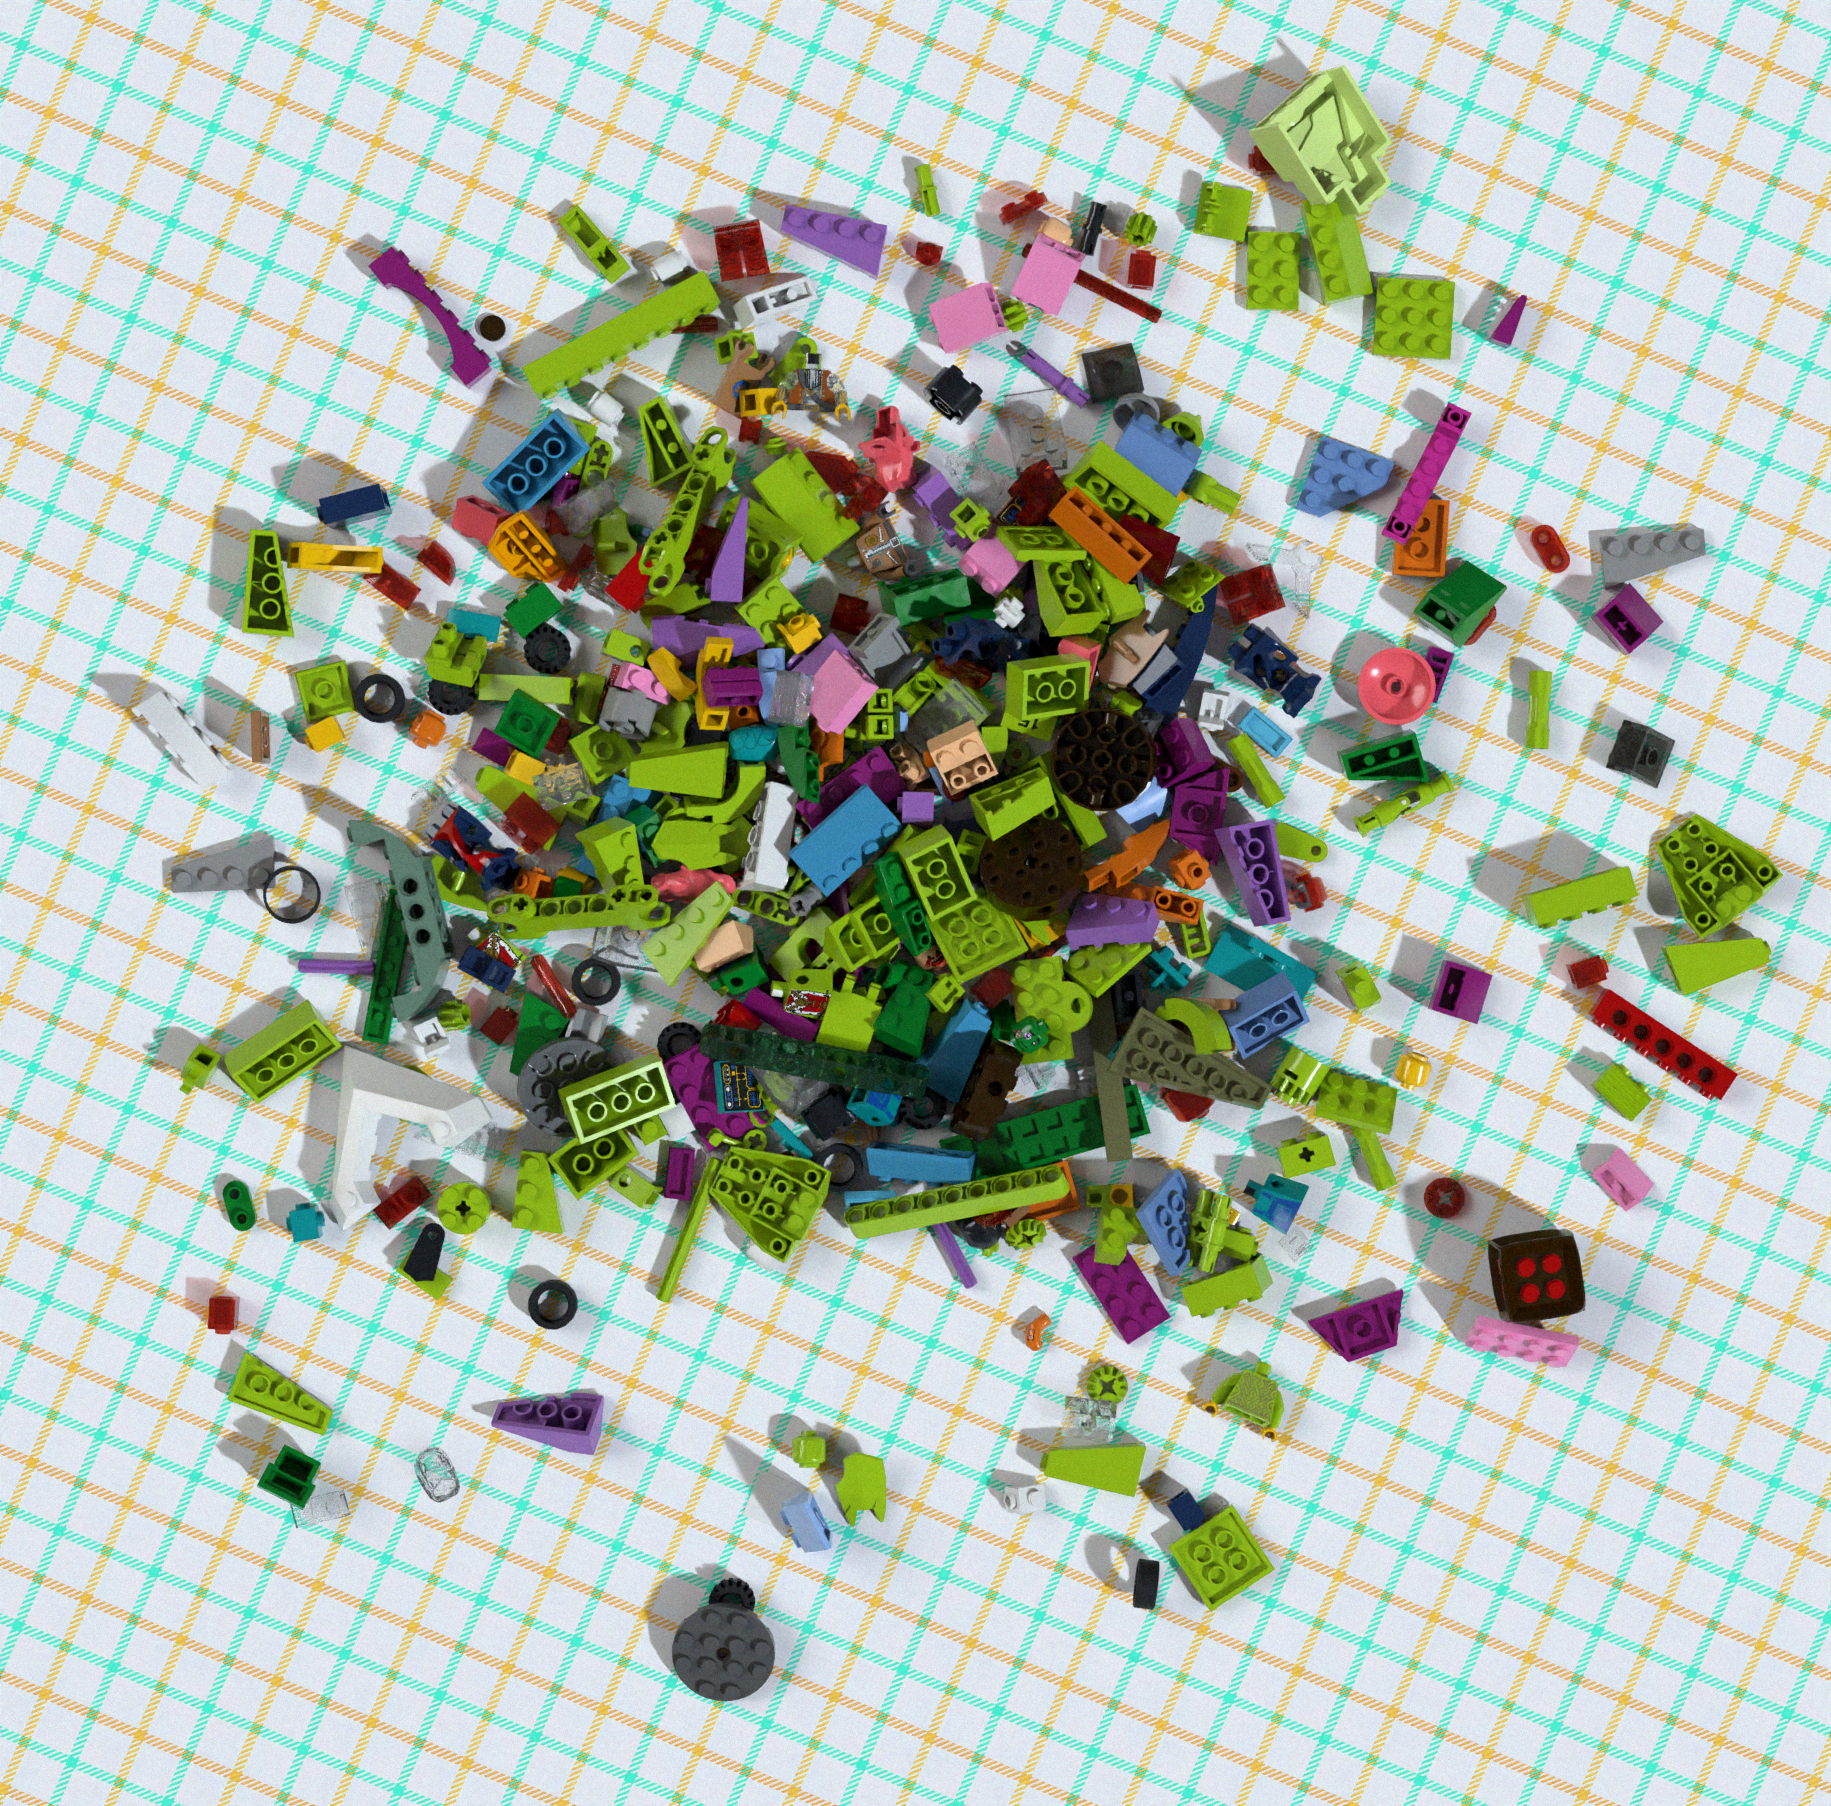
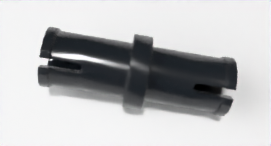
(1092, 228)

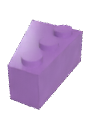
(940, 500)
(916, 809)
(1111, 919)

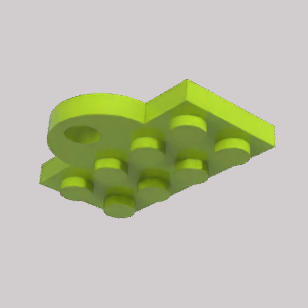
(1046, 995)

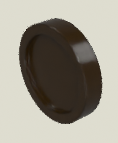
(492, 328)

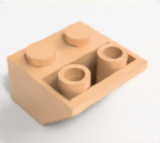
(962, 757)
(725, 945)

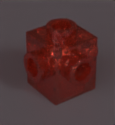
(850, 614)

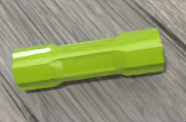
(1538, 716)
(1246, 755)
(1375, 1158)

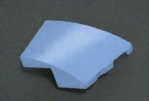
(1147, 807)

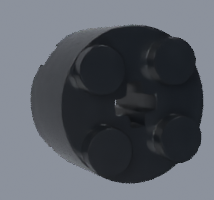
(953, 394)
(829, 1113)

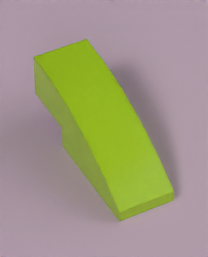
(594, 244)

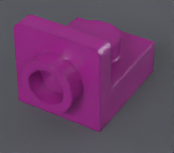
(565, 488)

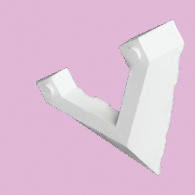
(379, 1087)

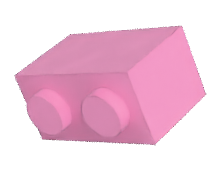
(638, 678)

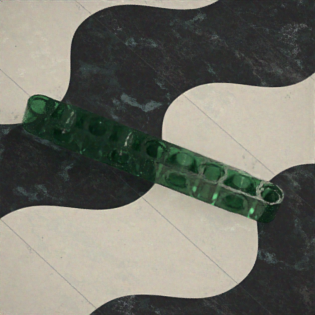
(814, 1060)

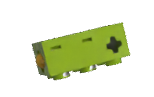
(768, 539)

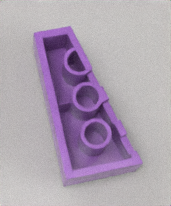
(841, 238)
(1257, 870)

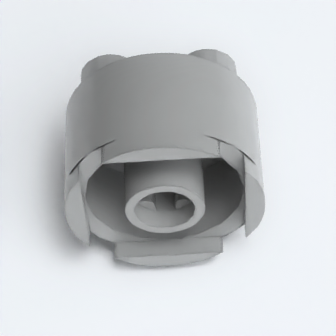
(627, 714)

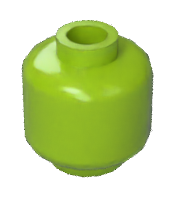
(809, 1449)

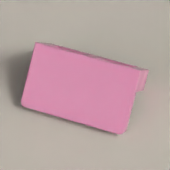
(1623, 1180)

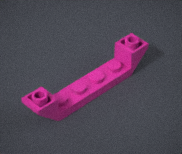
(1426, 474)

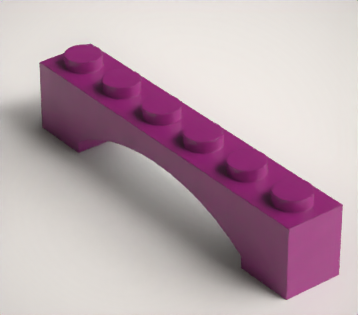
(393, 271)

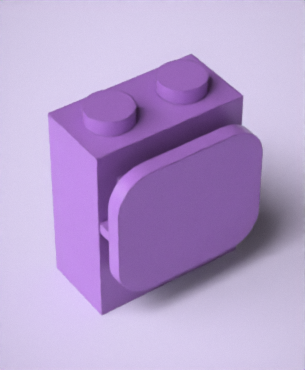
(814, 656)

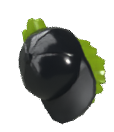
(978, 1237)

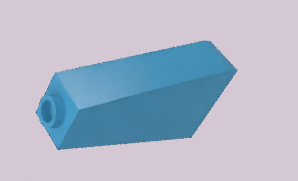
(956, 1049)

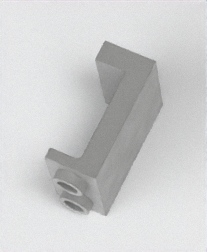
(884, 653)

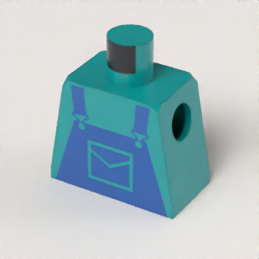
(875, 1107)
(1277, 1200)

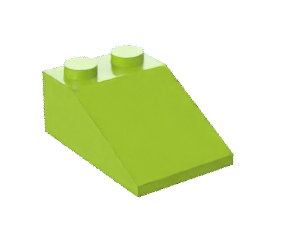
(1066, 598)

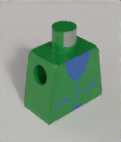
(741, 973)

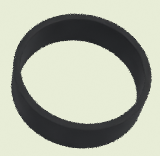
(297, 920)

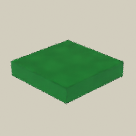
(527, 723)

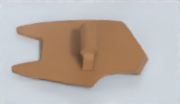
(1129, 652)

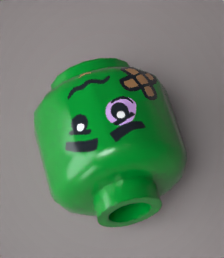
(1030, 1034)

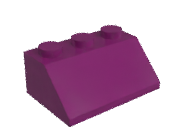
(771, 1010)

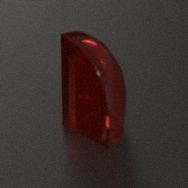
(439, 562)

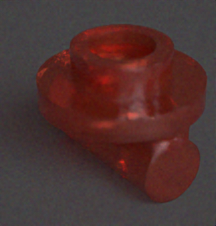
(928, 253)

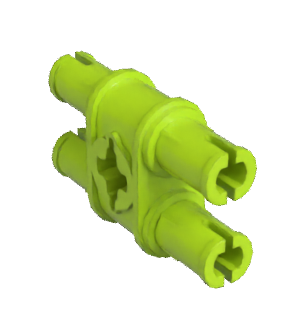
(1207, 1229)

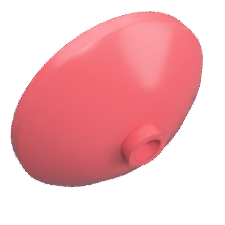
(1410, 672)

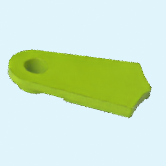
(792, 359)
(1298, 844)

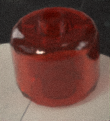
(1184, 1105)

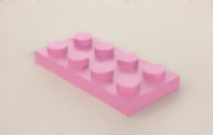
(1521, 1341)

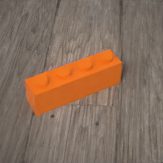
(1100, 535)

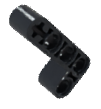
(1032, 625)

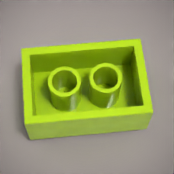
(1047, 686)
(936, 872)

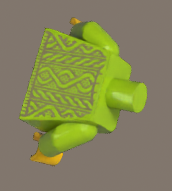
(1251, 1397)

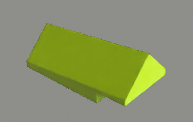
(861, 935)

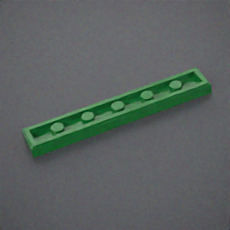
(386, 974)

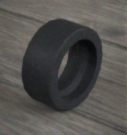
(360, 698)
(582, 995)
(856, 1158)
(547, 1323)
(1146, 1584)

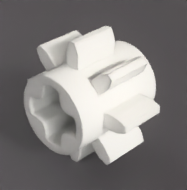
(1008, 612)

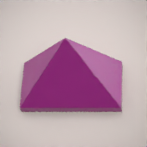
(494, 747)

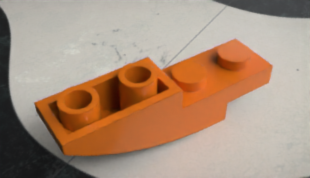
(1136, 855)
(1169, 904)

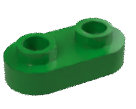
(240, 1205)

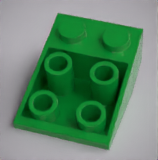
(1459, 603)

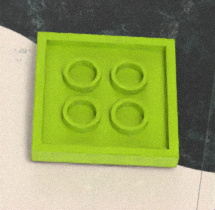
(1413, 318)
(976, 938)
(1221, 1557)

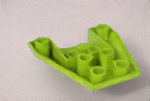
(1714, 874)
(771, 1197)

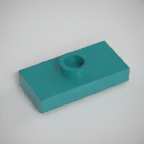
(790, 1140)

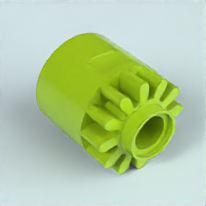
(1298, 1077)

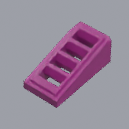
(1506, 329)
(1448, 656)

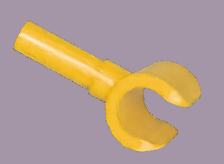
(1233, 1216)

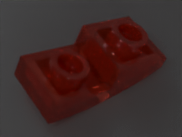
(394, 585)
(402, 1202)

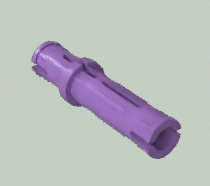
(1063, 384)

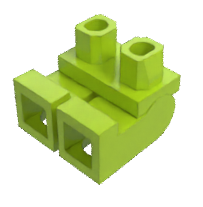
(455, 658)
(871, 721)

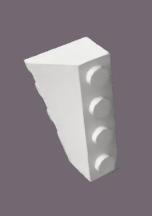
(183, 739)
(770, 839)

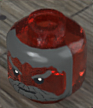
(1309, 892)

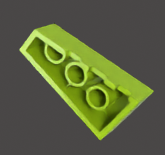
(266, 592)

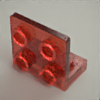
(529, 824)

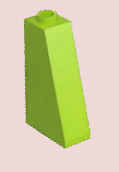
(544, 689)
(685, 770)
(504, 790)
(1707, 963)
(1098, 1466)

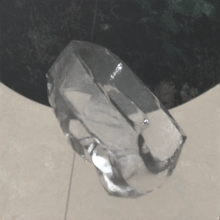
(436, 1474)

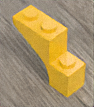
(335, 558)

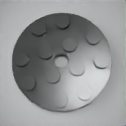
(548, 1072)
(727, 1627)

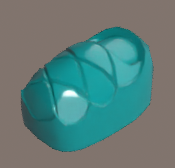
(754, 743)

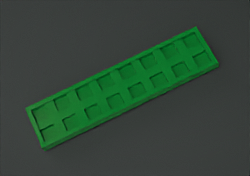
(1047, 1135)

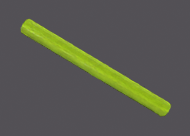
(688, 1231)

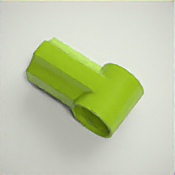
(1208, 491)
(589, 692)

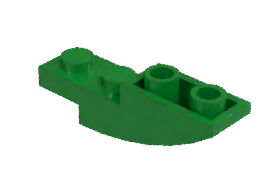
(799, 761)
(898, 903)

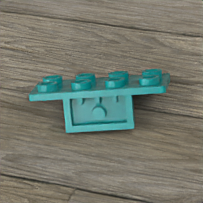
(1249, 961)

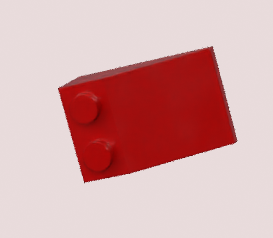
(629, 586)

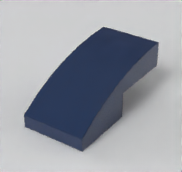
(486, 968)

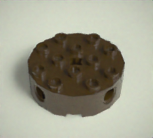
(1082, 774)
(1032, 870)
(986, 1090)

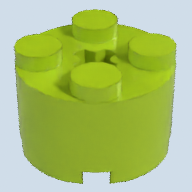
(475, 1197)

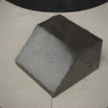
(1640, 753)

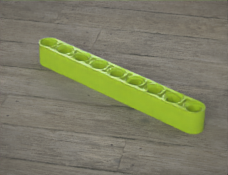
(957, 1202)

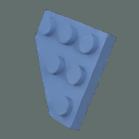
(1341, 477)
(1166, 1221)

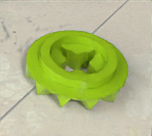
(1032, 1228)
(1106, 1374)

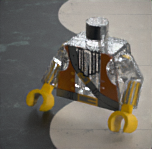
(812, 390)

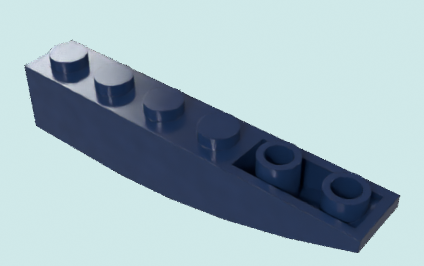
(1190, 649)

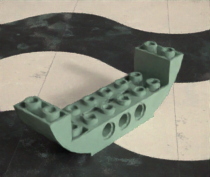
(430, 956)

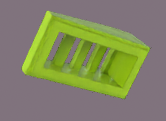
(1198, 951)

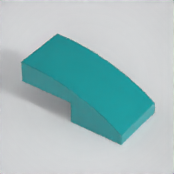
(475, 624)

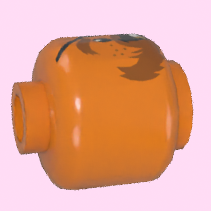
(427, 729)

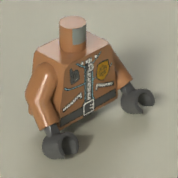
(881, 548)

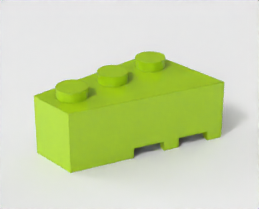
(1012, 802)
(1227, 1287)

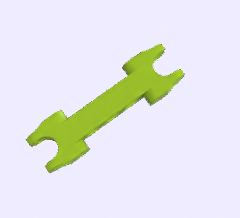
(670, 542)
(618, 907)

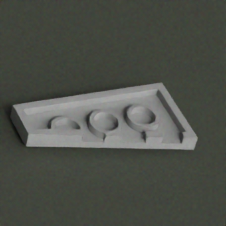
(1641, 554)
(229, 870)

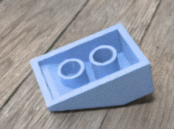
(807, 1522)

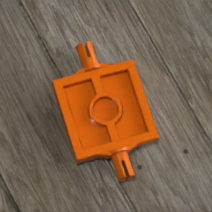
(827, 746)

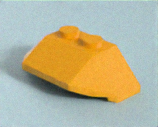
(526, 549)

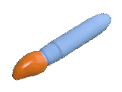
(929, 763)

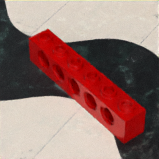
(1720, 1075)

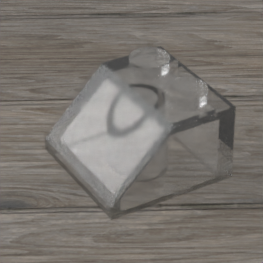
(588, 505)

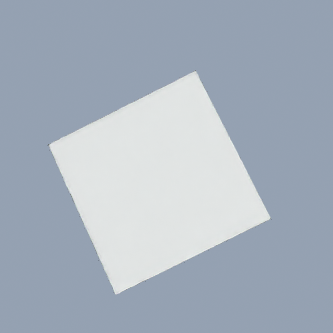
(768, 1497)

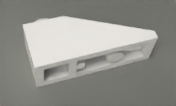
(774, 302)

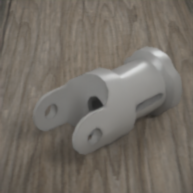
(809, 898)

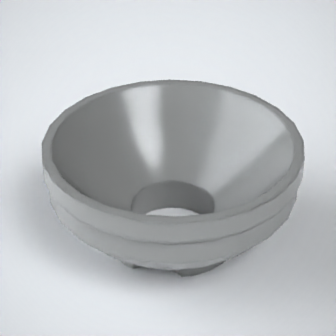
(1124, 410)

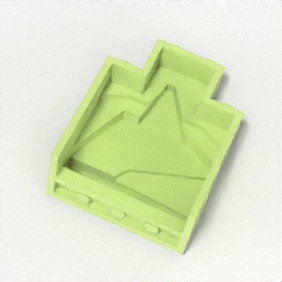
(1327, 142)

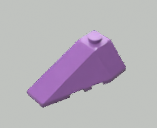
(728, 568)
(687, 638)
(562, 1423)

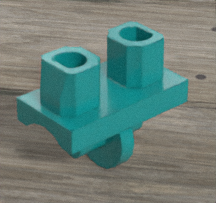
(1164, 973)

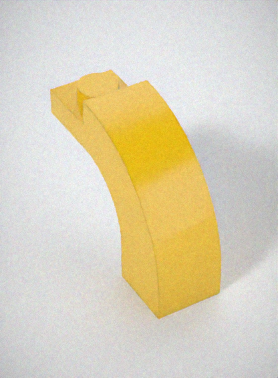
(715, 653)

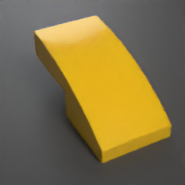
(665, 668)

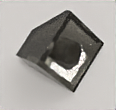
(1112, 373)

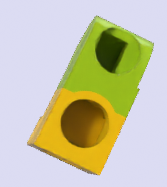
(1113, 1194)

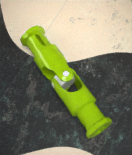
(1388, 811)

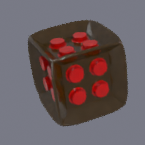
(1536, 1275)

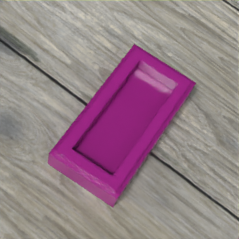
(679, 1173)

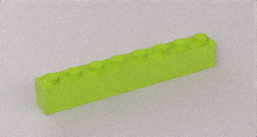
(621, 336)

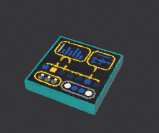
(736, 1089)

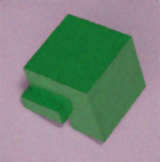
(291, 1477)

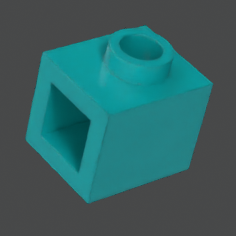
(305, 1222)

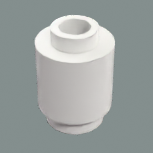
(669, 267)
(606, 408)
(760, 1257)

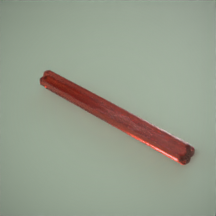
(1112, 293)

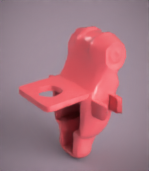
(891, 451)
(688, 885)

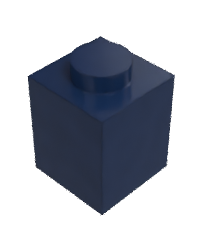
(1186, 1510)

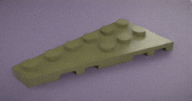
(1168, 1058)

